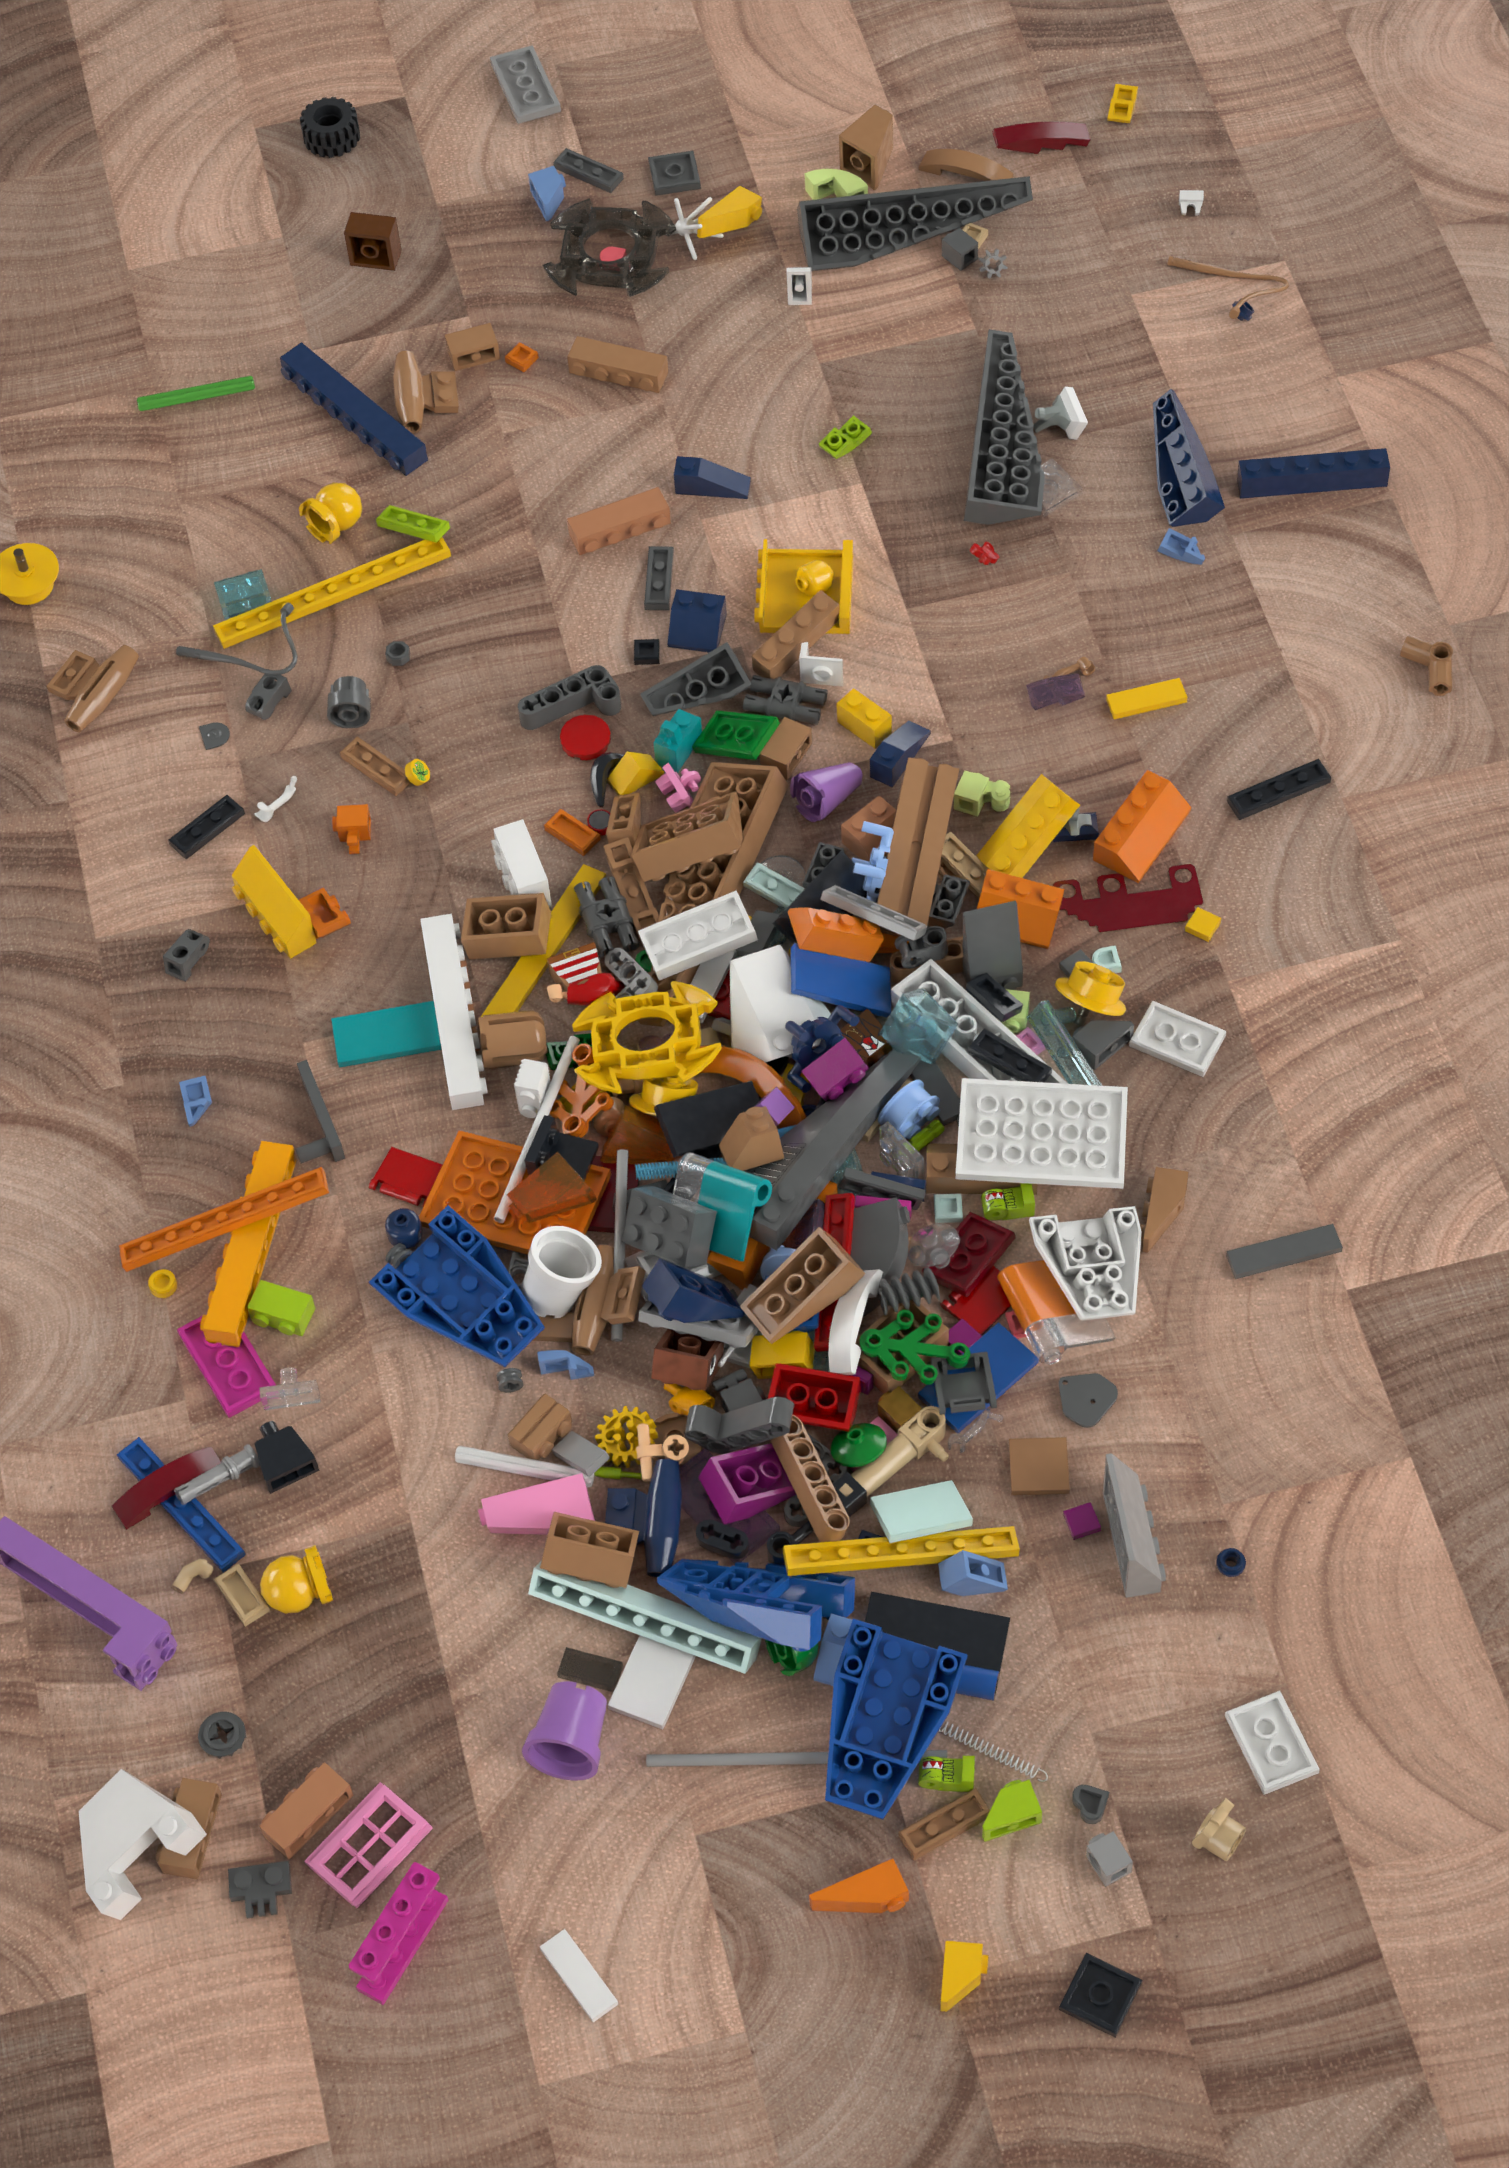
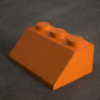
(1036, 904)
(835, 933)

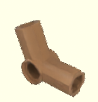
(1437, 659)

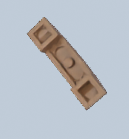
(963, 163)
(631, 884)

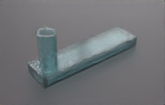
(1051, 1030)

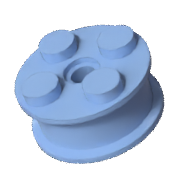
(910, 1109)

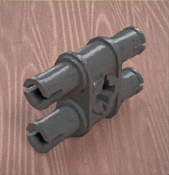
(785, 699)
(606, 916)

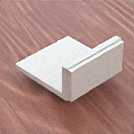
(820, 669)

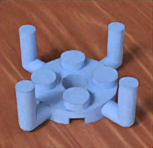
(876, 866)

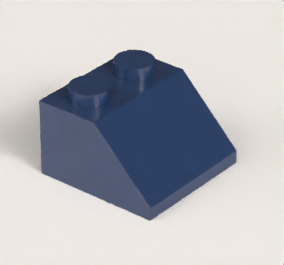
(696, 621)

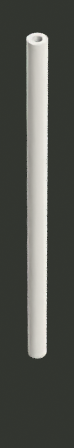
(545, 1109)

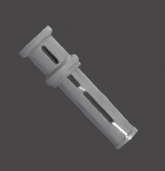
(229, 1468)

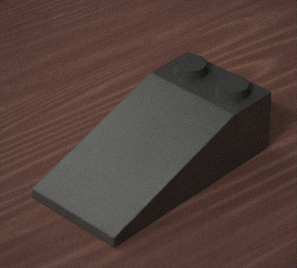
(993, 944)

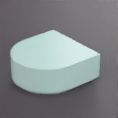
(1107, 958)

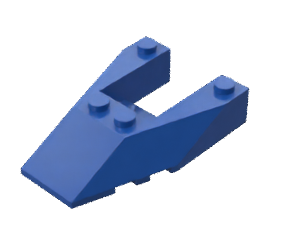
(762, 1600)

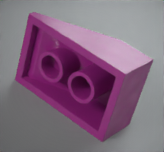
(745, 1482)

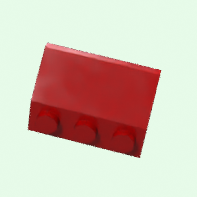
(818, 1395)

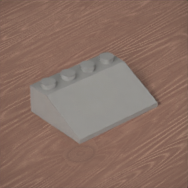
(1131, 1529)

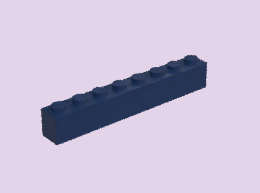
(353, 409)

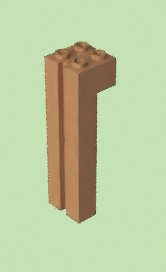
(917, 839)

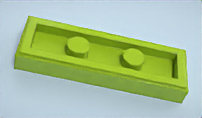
(412, 523)

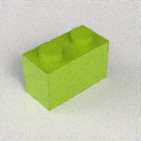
(281, 1308)

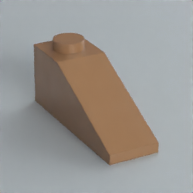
(625, 818)

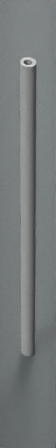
(727, 1759)

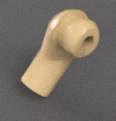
(189, 1571)

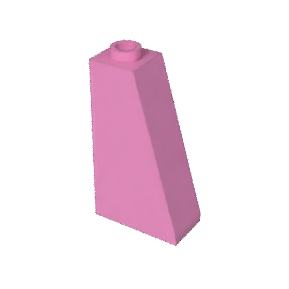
(532, 1507)

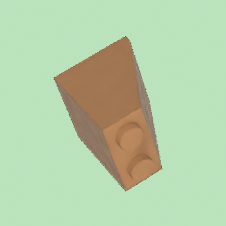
(867, 146)

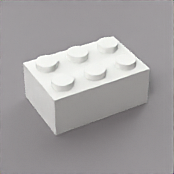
(519, 861)

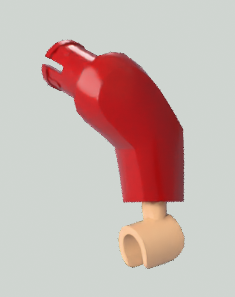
(588, 992)

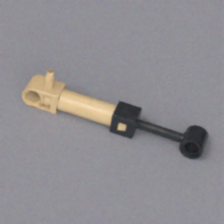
(912, 1441)

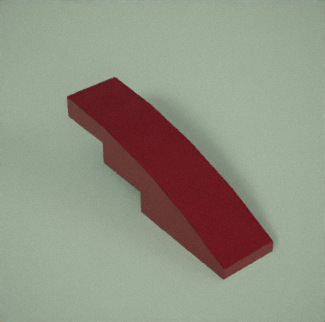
(1038, 135)

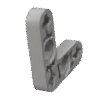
(637, 981)

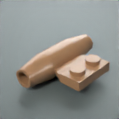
(415, 392)
(91, 684)
(607, 1299)

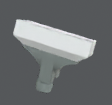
(1064, 412)

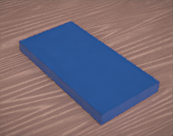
(841, 981)
(1008, 1364)

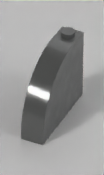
(880, 1241)

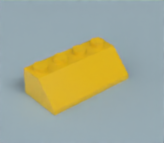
(1028, 829)
(273, 904)

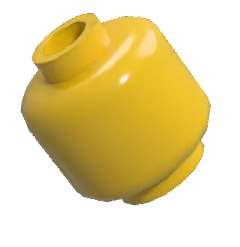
(814, 577)

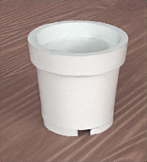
(559, 1269)

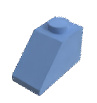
(547, 190)
(972, 1574)
(831, 1648)

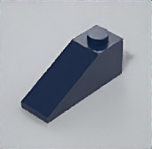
(705, 478)
(893, 752)

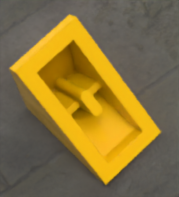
(634, 772)

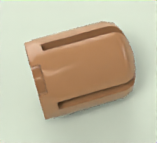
(511, 1038)

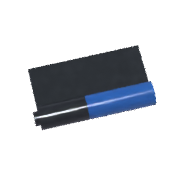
(963, 1630)

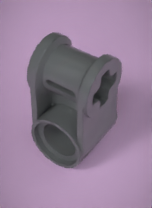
(922, 948)

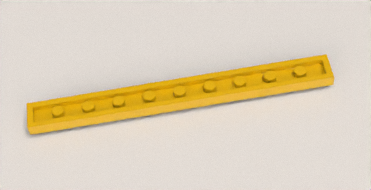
(331, 591)

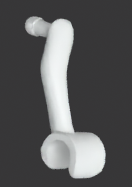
(266, 812)

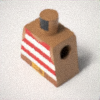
(574, 966)

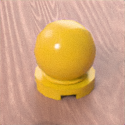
(332, 511)
(294, 1582)

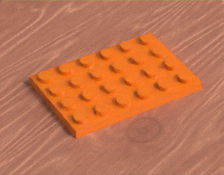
(475, 1182)

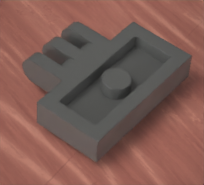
(260, 1886)

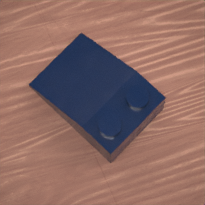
(688, 1295)

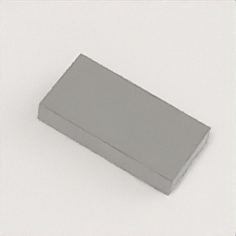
(580, 1453)

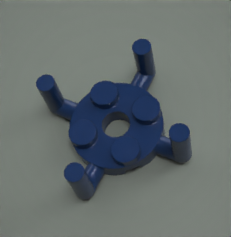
(807, 1033)

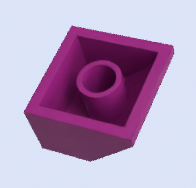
(835, 1070)

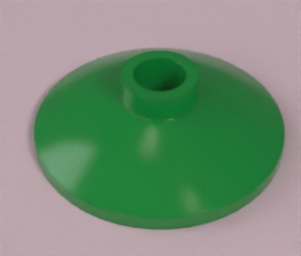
(858, 1446)

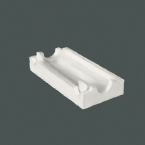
(697, 935)

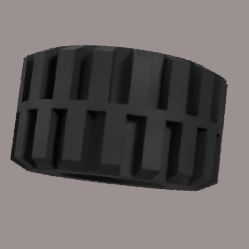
(330, 127)

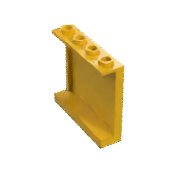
(779, 594)

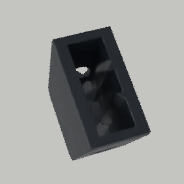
(283, 1456)

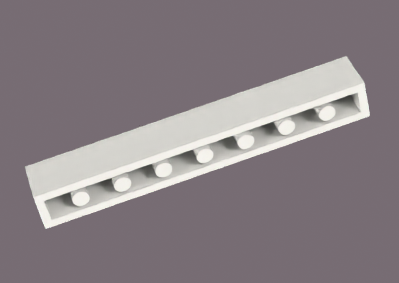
(452, 1012)

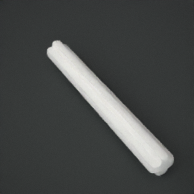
(516, 1464)

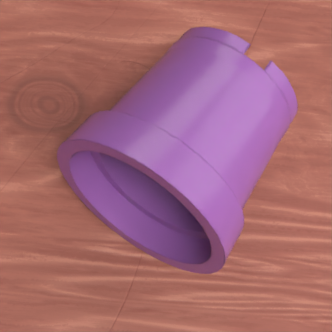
(567, 1733)

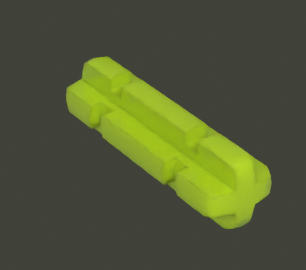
(927, 1135)

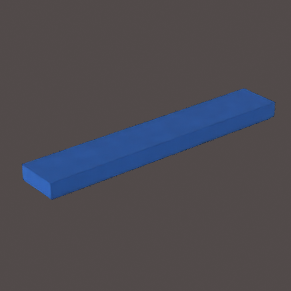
(192, 1516)

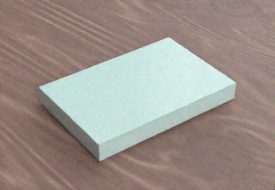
(921, 1511)

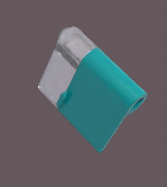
(729, 1193)

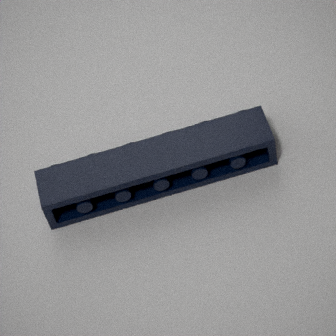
(1313, 473)

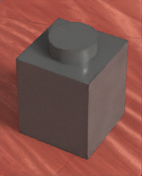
(959, 249)

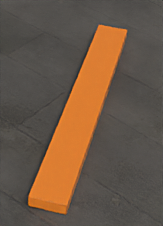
(223, 1219)

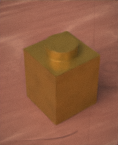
(897, 1408)

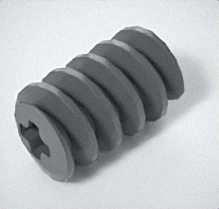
(908, 1290)

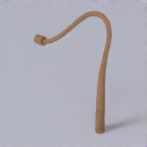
(1205, 268)

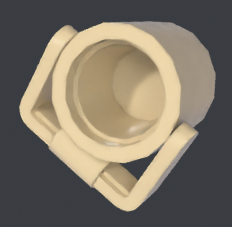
(1220, 1832)

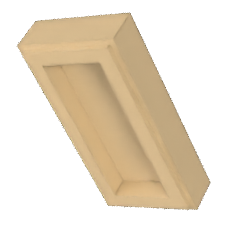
(241, 1595)

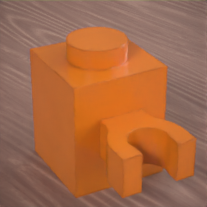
(352, 825)

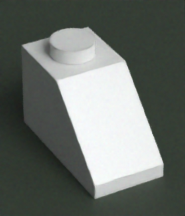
(799, 285)

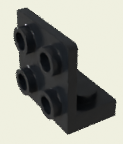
(548, 1141)

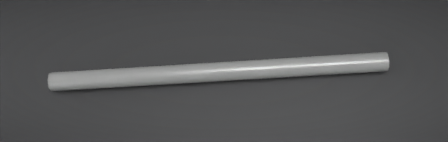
(620, 1219)

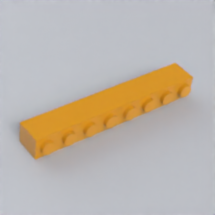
(246, 1251)

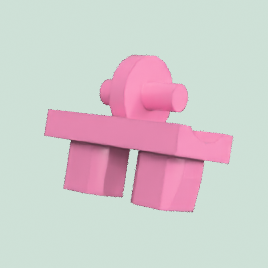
(672, 780)

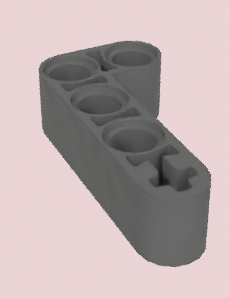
(569, 695)
(739, 1427)

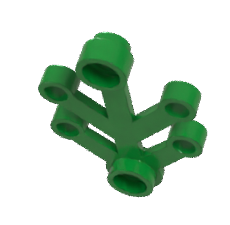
(910, 1347)

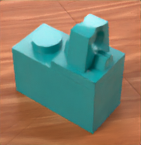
(676, 739)

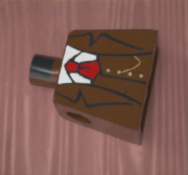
(866, 1038)

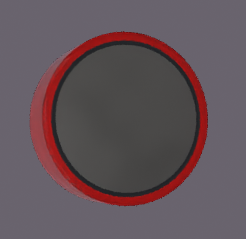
(598, 821)

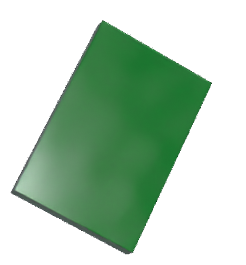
(736, 735)

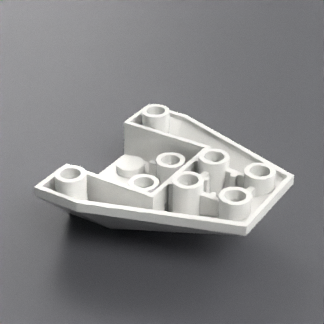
(1093, 1260)

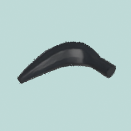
(599, 773)

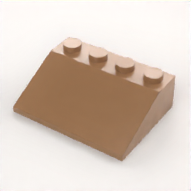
(688, 837)

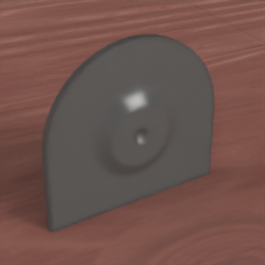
(214, 735)

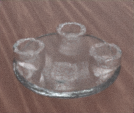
(933, 1245)

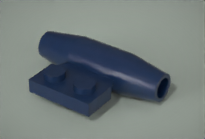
(652, 1514)

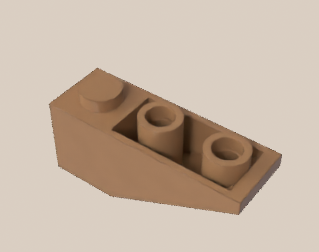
(1166, 1203)

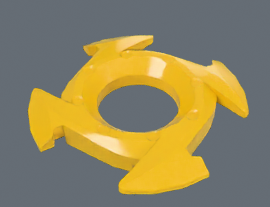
(675, 1057)

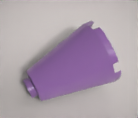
(824, 789)

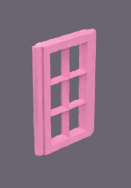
(387, 1863)

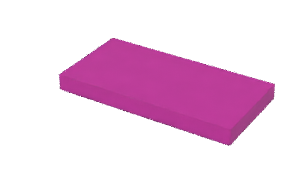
(230, 1371)

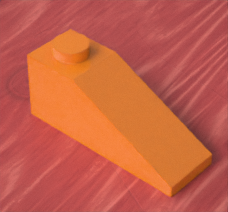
(866, 1892)

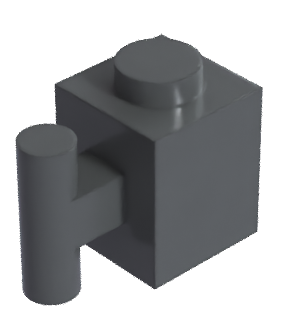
(737, 1394)

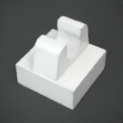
(1191, 198)

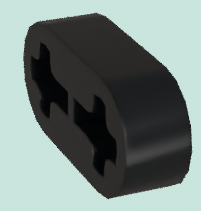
(719, 1544)

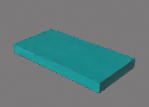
(386, 1034)

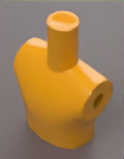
(685, 1398)

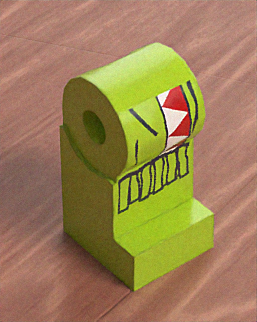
(1009, 1203)
(947, 1773)

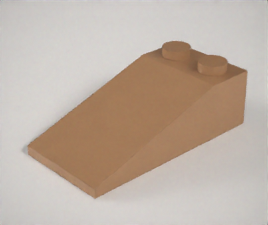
(802, 1286)

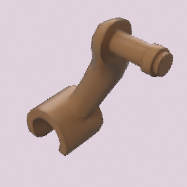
(1083, 664)

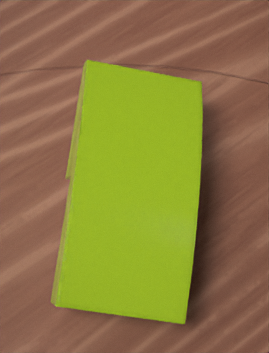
(845, 439)

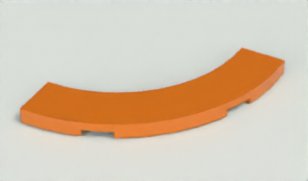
(747, 1068)

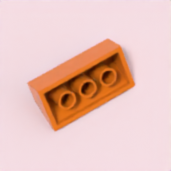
(1141, 827)

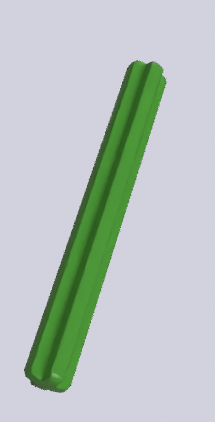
(195, 393)

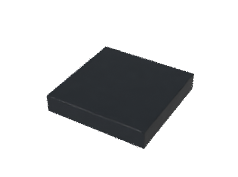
(1100, 1995)

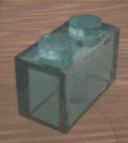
(242, 593)

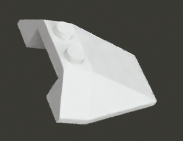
(764, 1004)

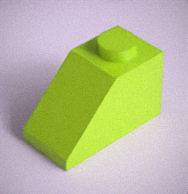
(1012, 1810)

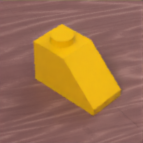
(961, 1971)

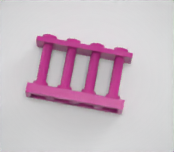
(398, 1933)

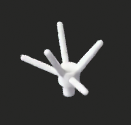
(688, 226)

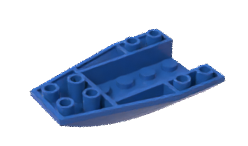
(461, 1291)
(885, 1715)

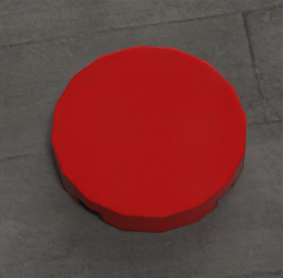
(585, 737)

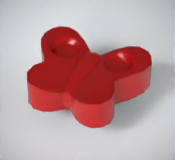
(985, 553)

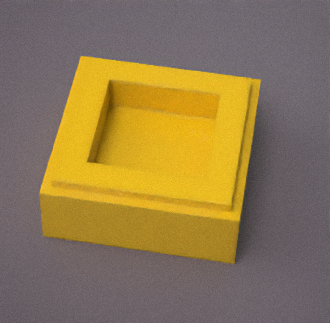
(1203, 924)

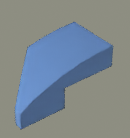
(1181, 548)
(195, 1098)
(562, 1360)

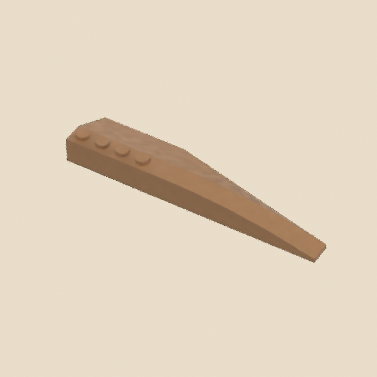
(759, 796)

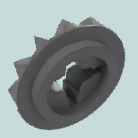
(209, 1732)

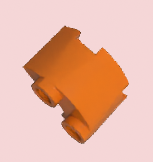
(324, 913)

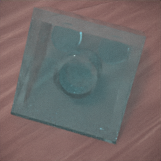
(918, 1026)

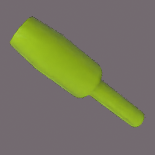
(615, 1473)

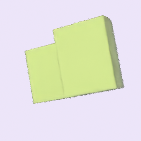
(825, 182)

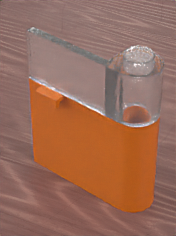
(1047, 1313)

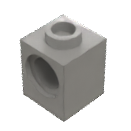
(1108, 1858)

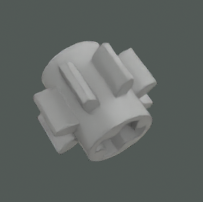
(986, 262)

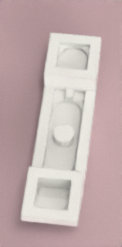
(846, 1323)

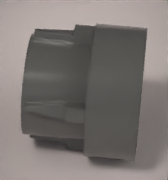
(349, 703)

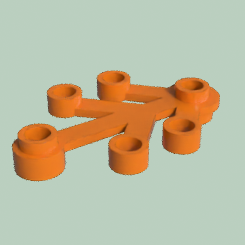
(578, 1122)

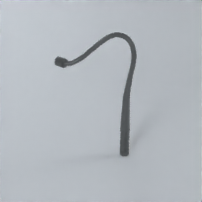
(213, 656)

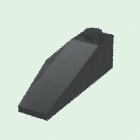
(704, 681)

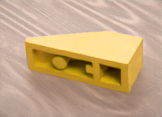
(731, 213)

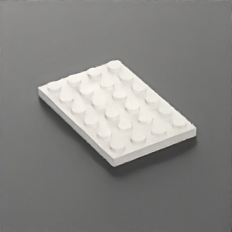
(1042, 1133)

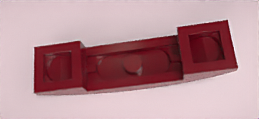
(160, 1485)

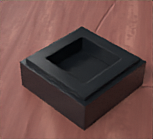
(646, 652)

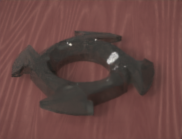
(629, 272)

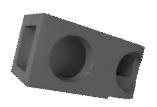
(267, 695)
(185, 954)

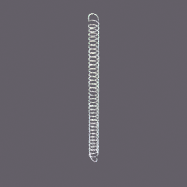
(1000, 1756)

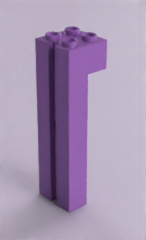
(139, 1636)

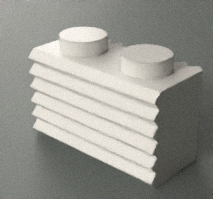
(531, 1086)

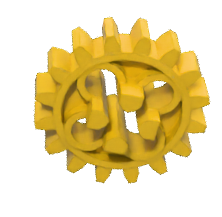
(614, 1428)

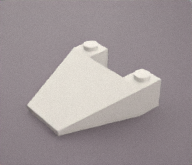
(119, 1828)

